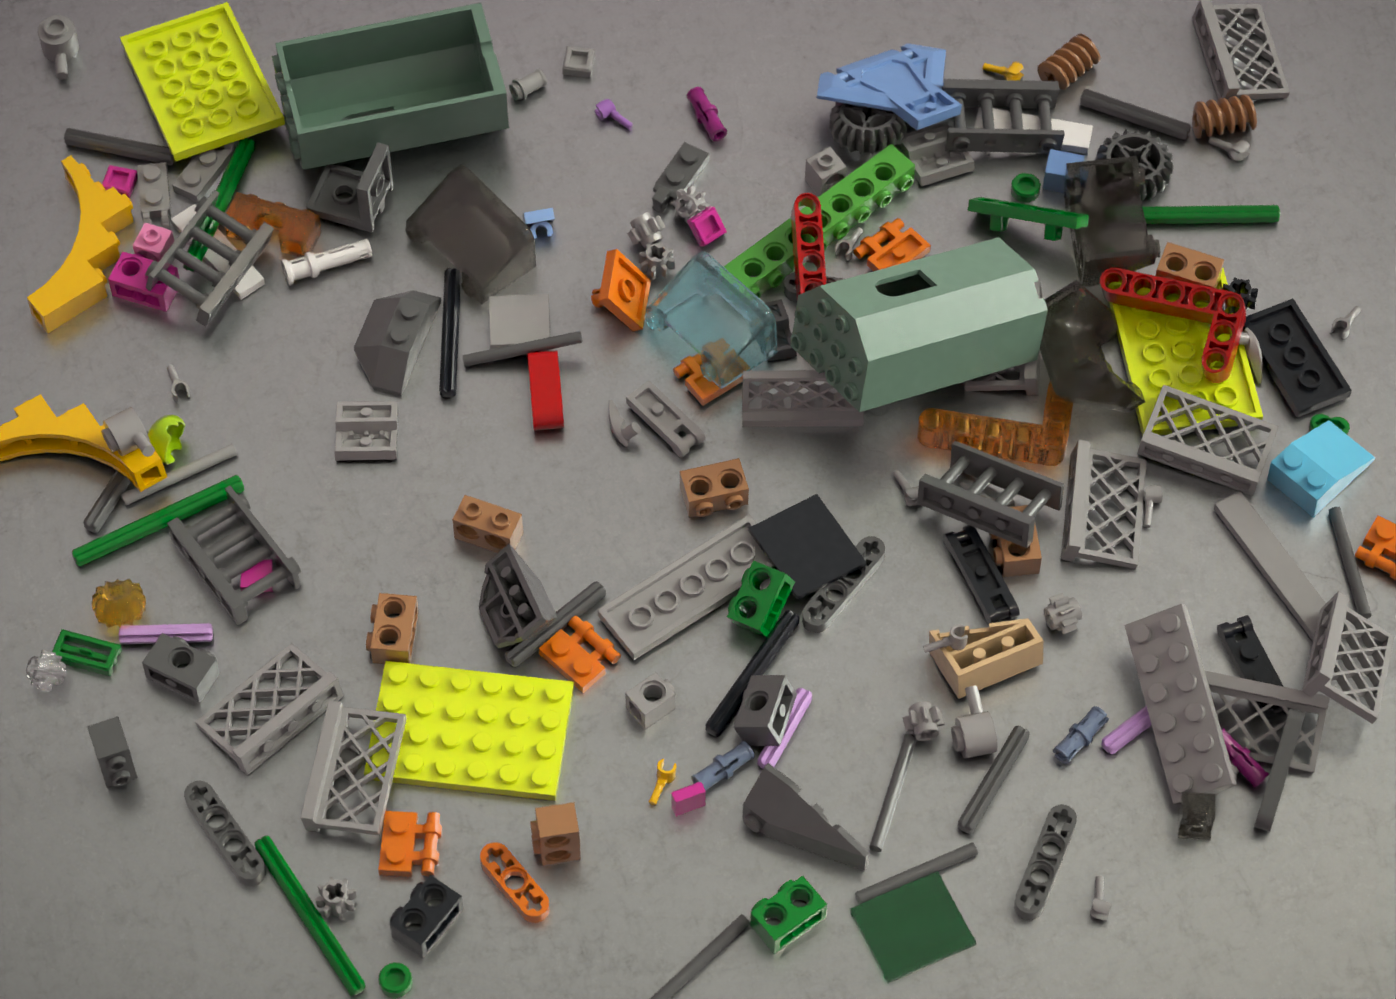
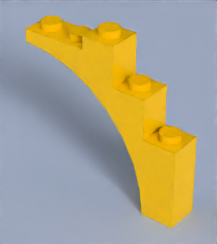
(80, 279)
(75, 433)

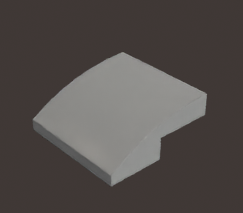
(928, 153)
(518, 319)
(366, 430)

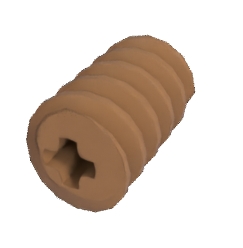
(1070, 61)
(1222, 114)

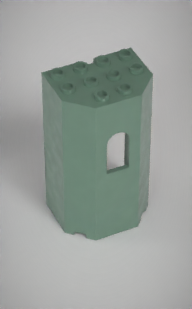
(425, 67)
(922, 324)

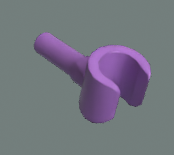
(607, 108)

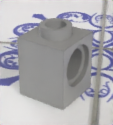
(824, 171)
(650, 712)

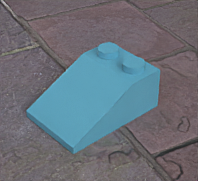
(1318, 467)

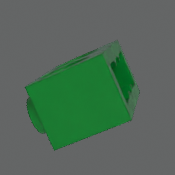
(768, 601)
(793, 919)

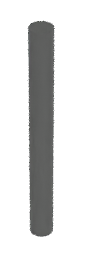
(522, 348)
(1349, 562)
(892, 793)
(916, 873)
(702, 958)

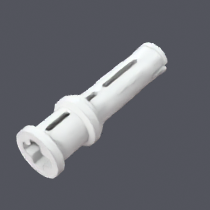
(313, 264)

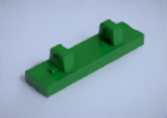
(1052, 218)

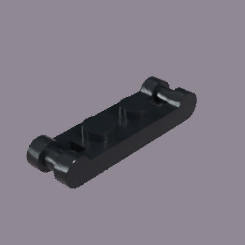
(981, 574)
(1249, 657)

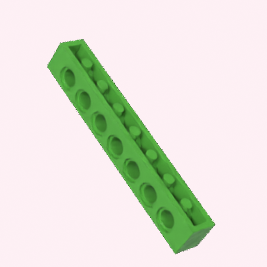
(840, 210)

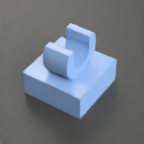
(539, 218)

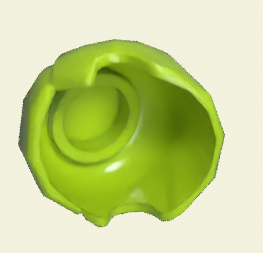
(165, 436)

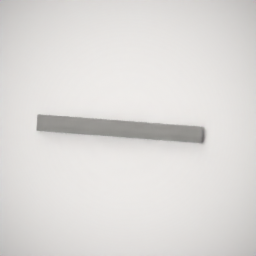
(182, 473)

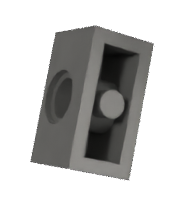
(191, 681)
(765, 710)
(112, 752)

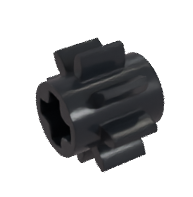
(1244, 289)

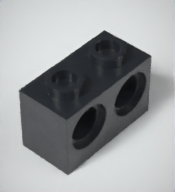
(433, 919)

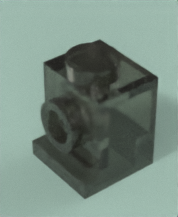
(1196, 815)

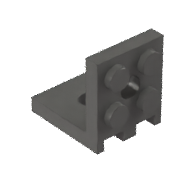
(366, 187)

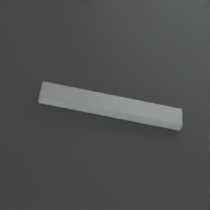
(1272, 560)

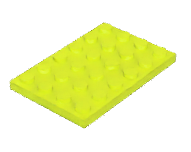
(202, 81)
(1169, 352)
(475, 729)

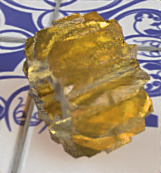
(118, 603)

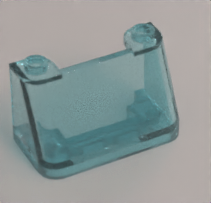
(716, 319)

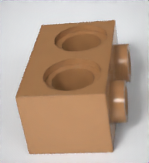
(1190, 266)
(712, 481)
(487, 525)
(1011, 565)
(397, 629)
(556, 834)

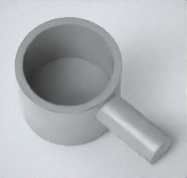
(58, 42)
(126, 433)
(976, 732)

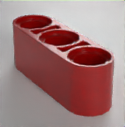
(545, 390)

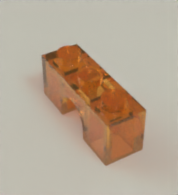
(297, 227)

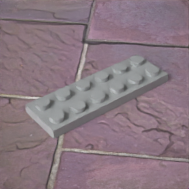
(683, 590)
(1180, 703)

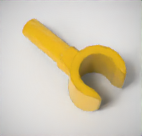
(1013, 72)
(664, 778)

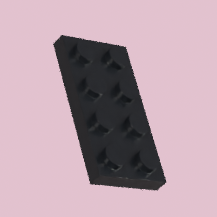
(1297, 358)

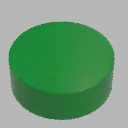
(1025, 187)
(395, 980)

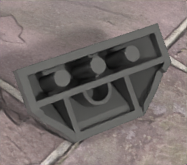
(394, 338)
(513, 600)

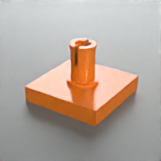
(623, 290)

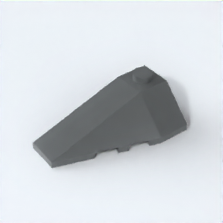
(786, 817)

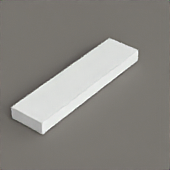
(1076, 136)
(251, 280)

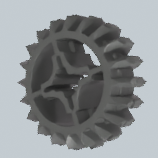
(865, 128)
(1146, 150)

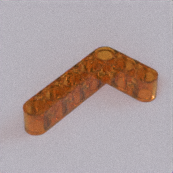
(1006, 432)

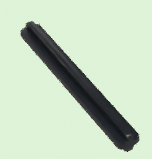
(450, 332)
(756, 666)

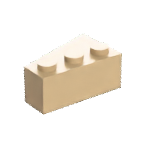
(989, 655)

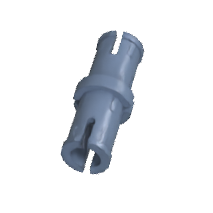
(1080, 735)
(724, 765)

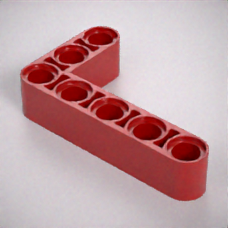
(808, 252)
(1184, 308)

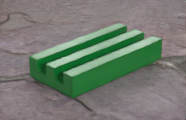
(86, 664)

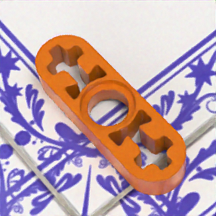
(514, 896)

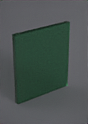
(913, 927)

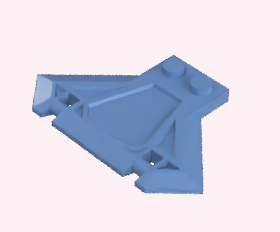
(896, 82)

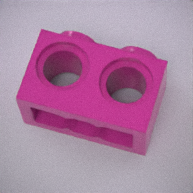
(134, 287)

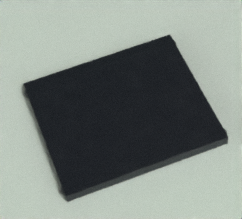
(807, 546)

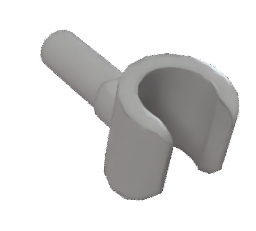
(1236, 152)
(848, 244)
(1345, 322)
(177, 384)
(910, 494)
(1152, 495)
(954, 640)
(1100, 908)

